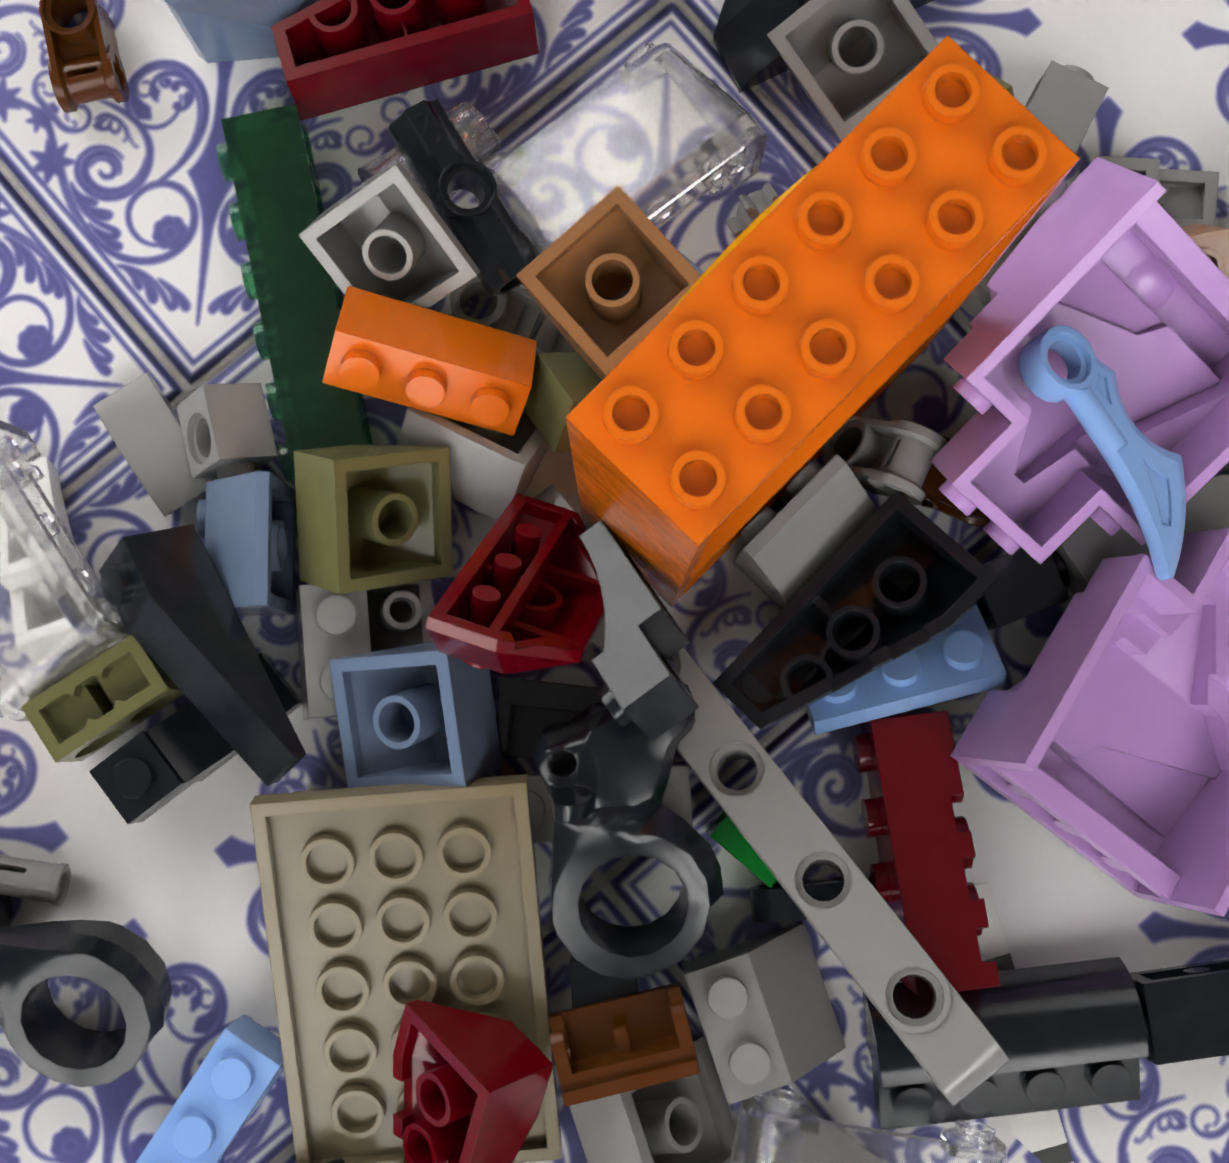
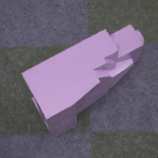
(1153, 315)
(1127, 727)

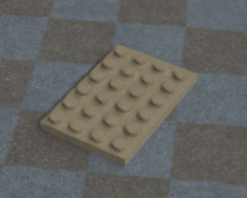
(388, 905)

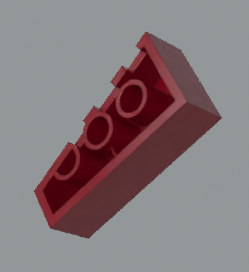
(373, 49)

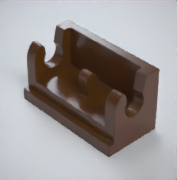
(622, 1044)

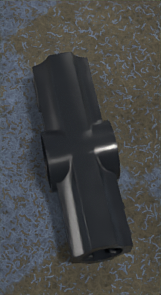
(445, 165)

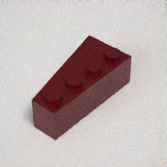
(923, 843)

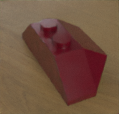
(523, 594)

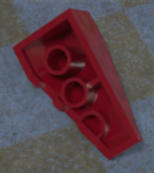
(467, 1085)

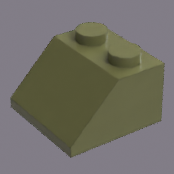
(373, 515)

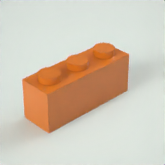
(430, 361)

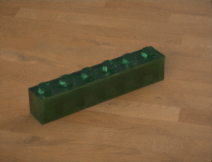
(297, 299)

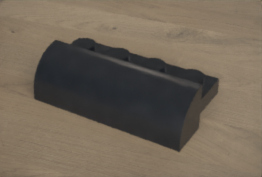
(1064, 1027)

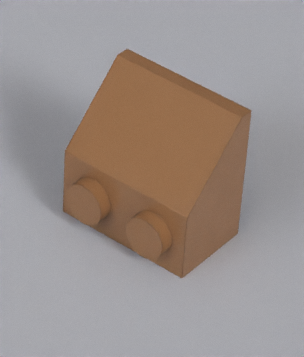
(608, 281)

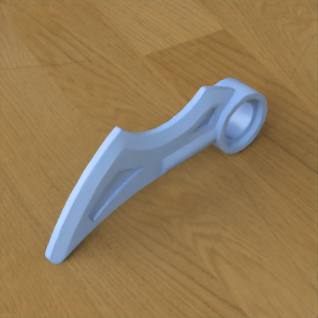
(1145, 471)

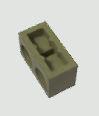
(100, 701)

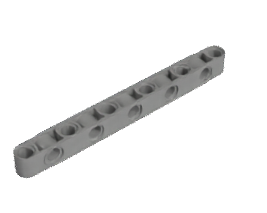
(858, 922)

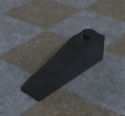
(865, 607)
(192, 631)

